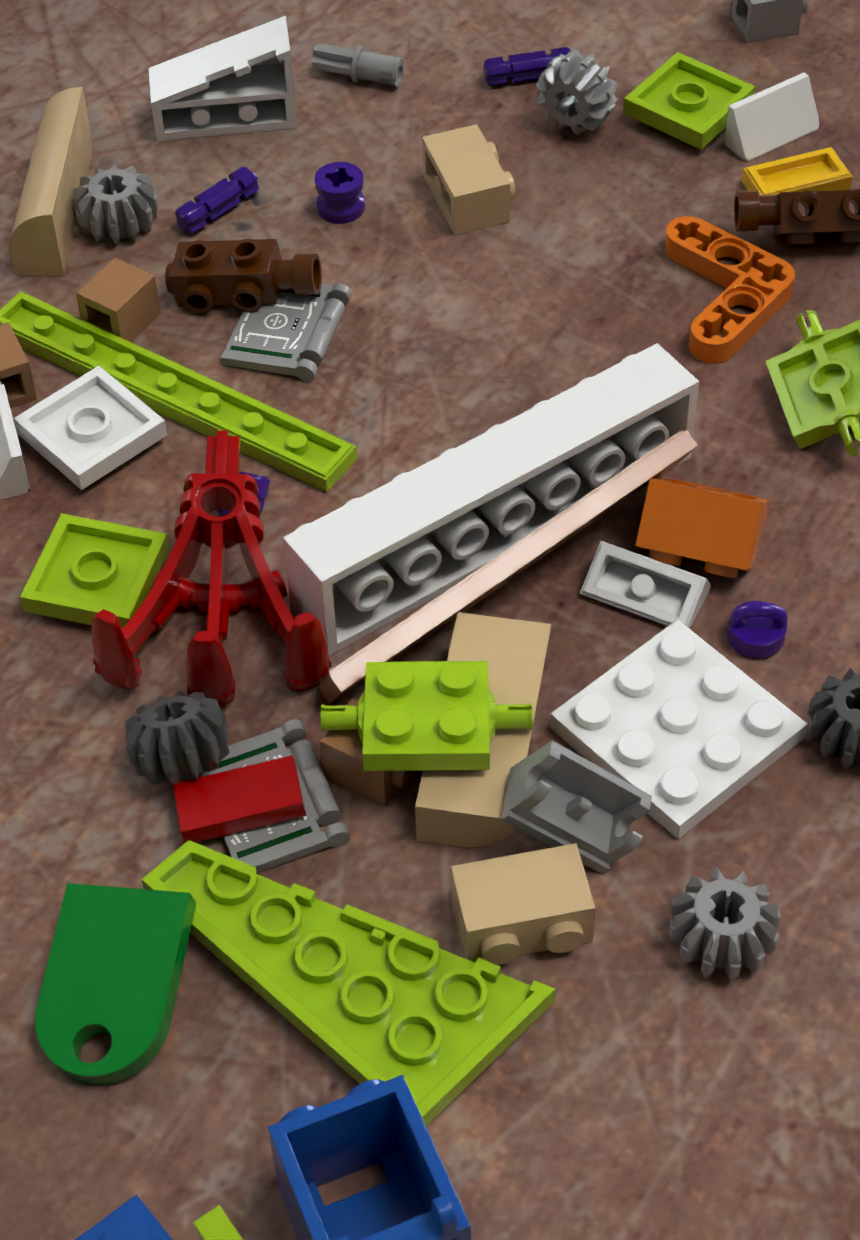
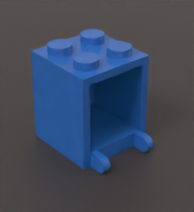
(352, 1133)

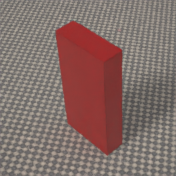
(239, 799)

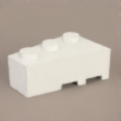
(226, 87)

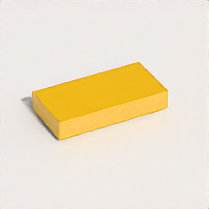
(803, 172)

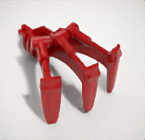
(206, 660)

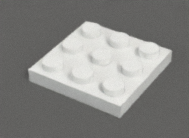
(679, 726)

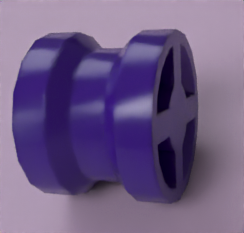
(340, 192)

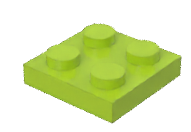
(686, 99)
(94, 568)

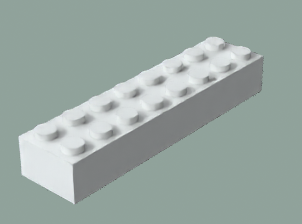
(479, 499)

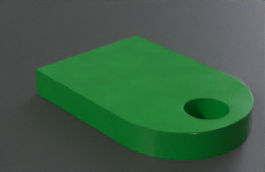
(114, 974)

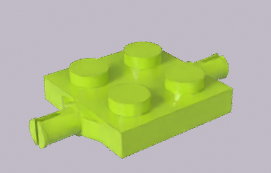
(821, 383)
(426, 716)

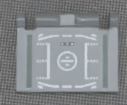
(288, 334)
(293, 838)

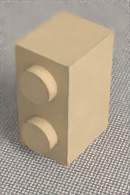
(467, 179)
(523, 904)

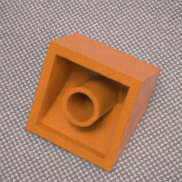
(702, 525)

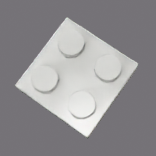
(90, 427)

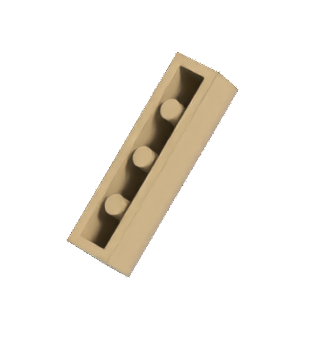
(46, 209)
(468, 805)

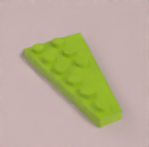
(354, 982)

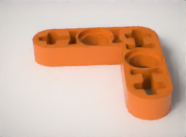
(757, 282)

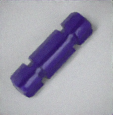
(519, 66)
(217, 200)

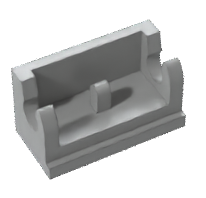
(574, 801)

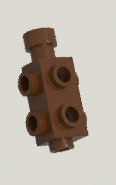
(824, 215)
(238, 274)

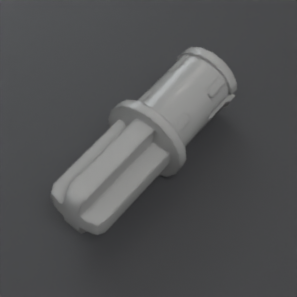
(359, 64)

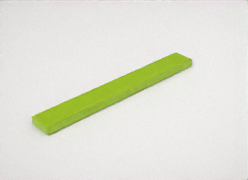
(181, 392)

